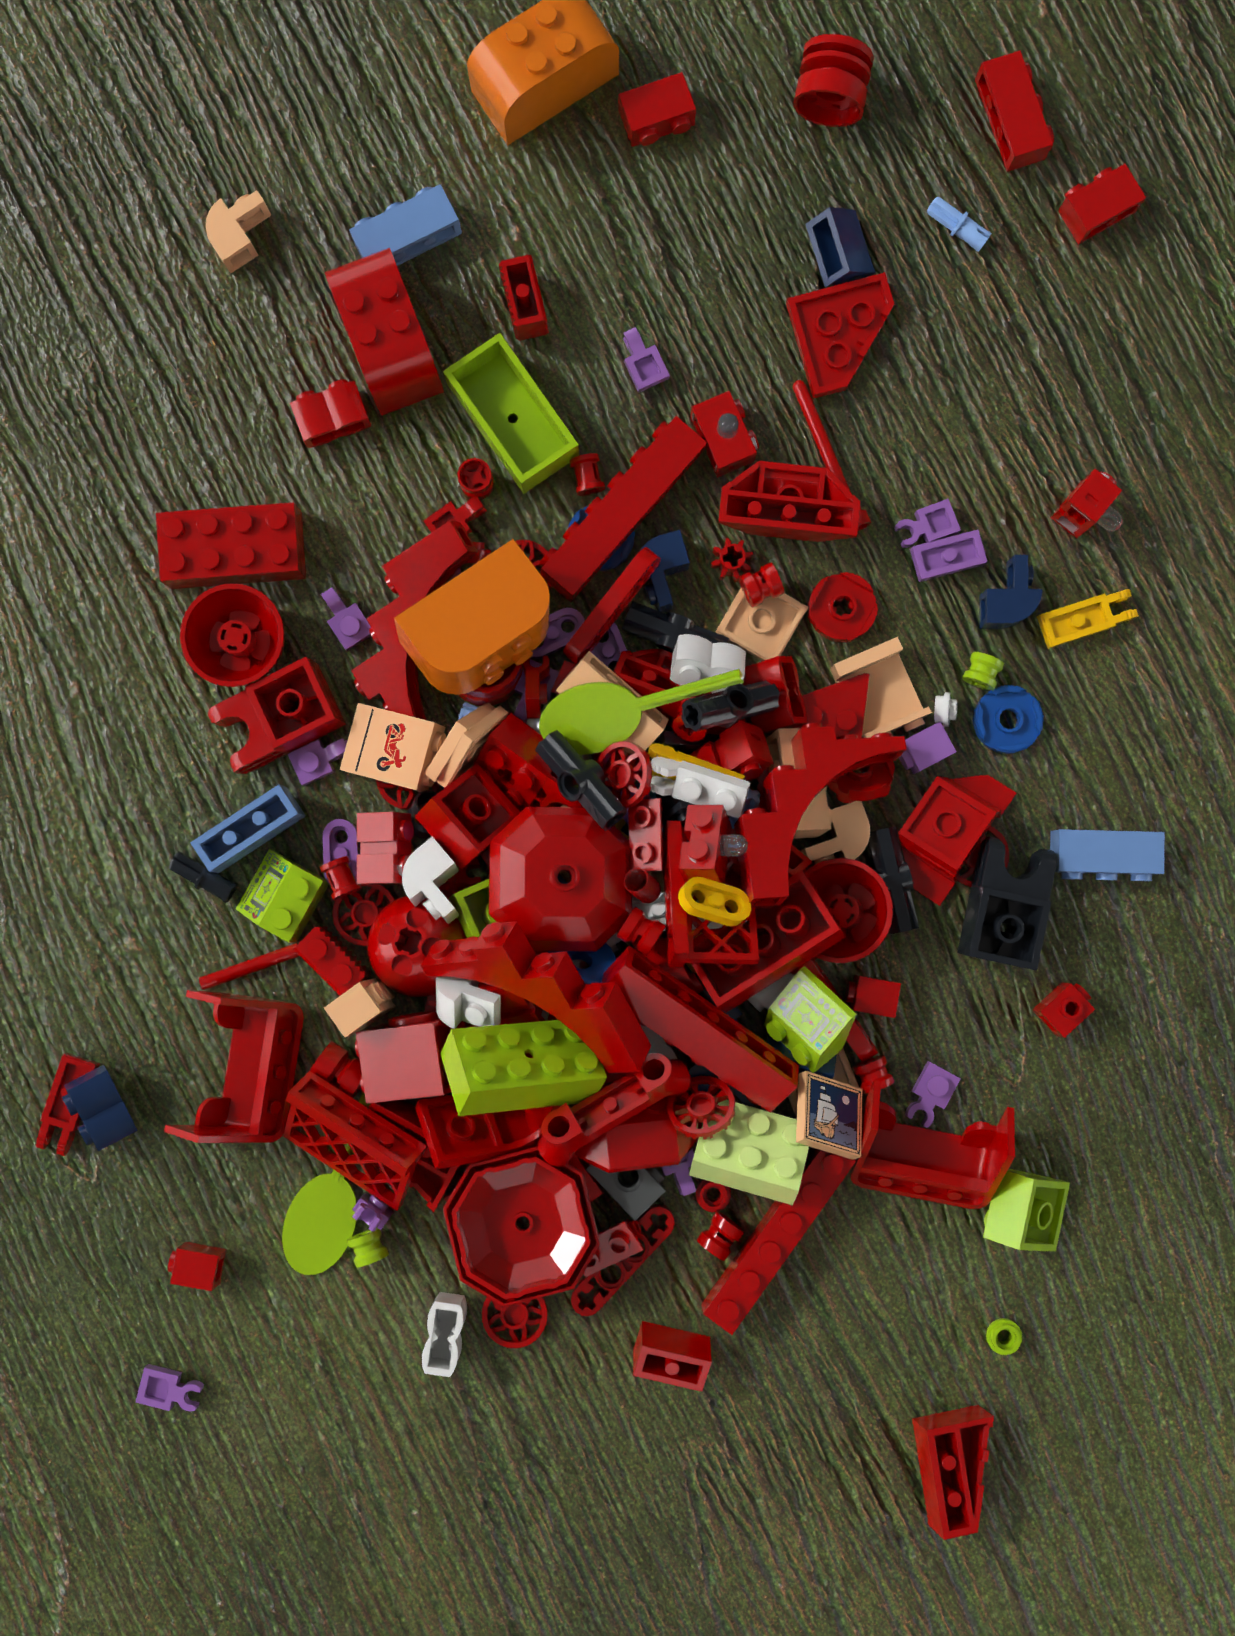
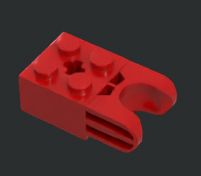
(270, 717)
(518, 769)

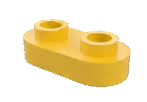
(712, 901)

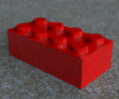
(230, 545)
(786, 940)

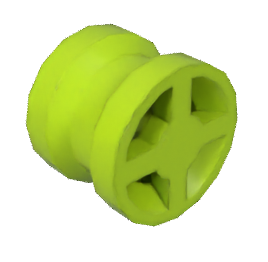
(983, 671)
(367, 1247)

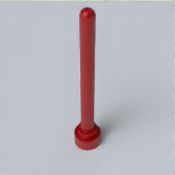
(822, 441)

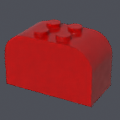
(384, 331)

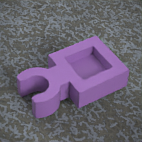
(932, 523)
(934, 1088)
(372, 1211)
(162, 1388)

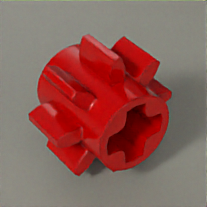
(737, 552)

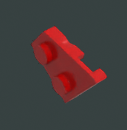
(839, 705)

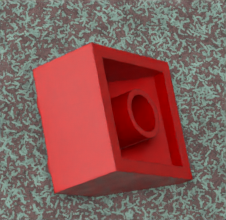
(467, 815)

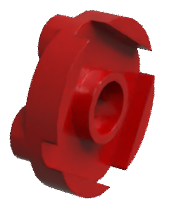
(861, 602)
(864, 786)

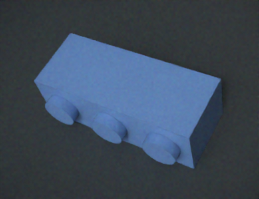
(409, 226)
(248, 829)
(1108, 853)

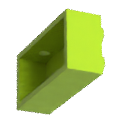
(496, 386)
(493, 1074)

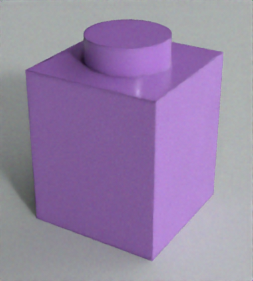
(927, 748)

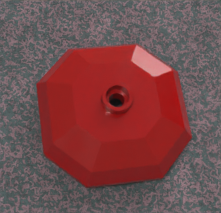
(526, 885)
(515, 1262)

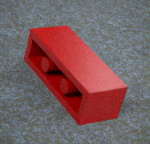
(1014, 110)

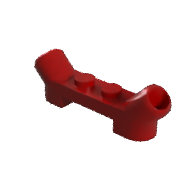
(574, 1127)

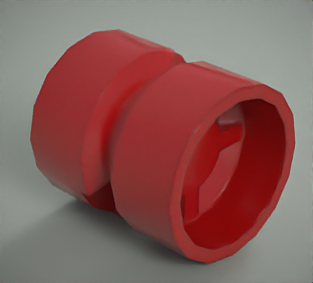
(338, 1069)

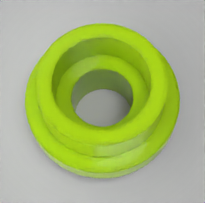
(1013, 1341)

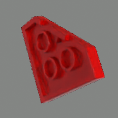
(838, 328)

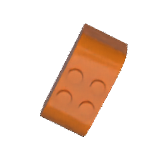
(541, 65)
(478, 622)

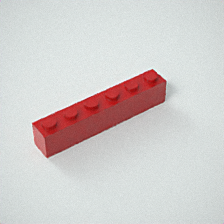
(622, 508)
(703, 1031)
(773, 1241)

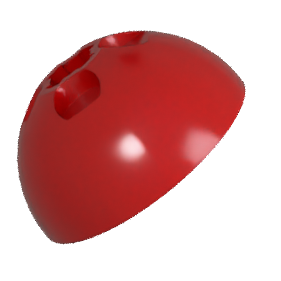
(222, 620)
(872, 906)
(399, 964)

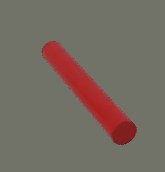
(248, 967)

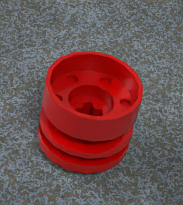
(833, 80)

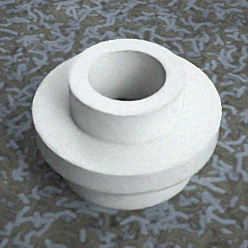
(945, 709)

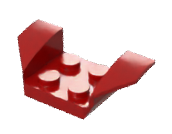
(948, 828)

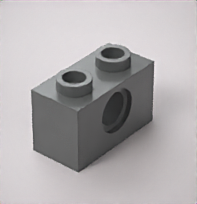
(635, 1196)

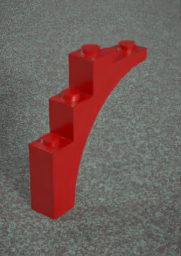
(412, 576)
(789, 792)
(551, 982)

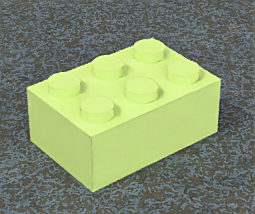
(753, 1154)

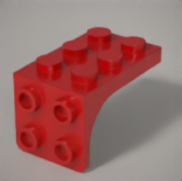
(477, 1137)

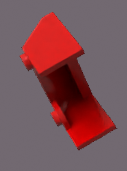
(257, 1071)
(931, 1162)

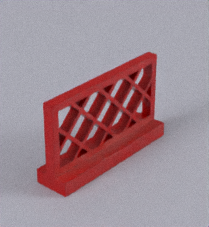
(679, 922)
(351, 1123)

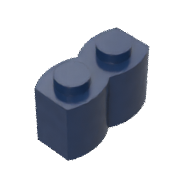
(99, 1107)

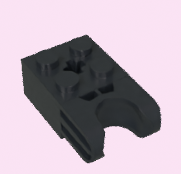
(1017, 902)

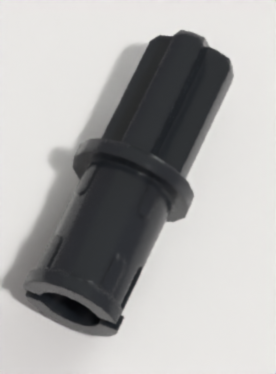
(202, 878)

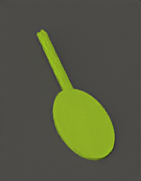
(606, 713)
(320, 1221)

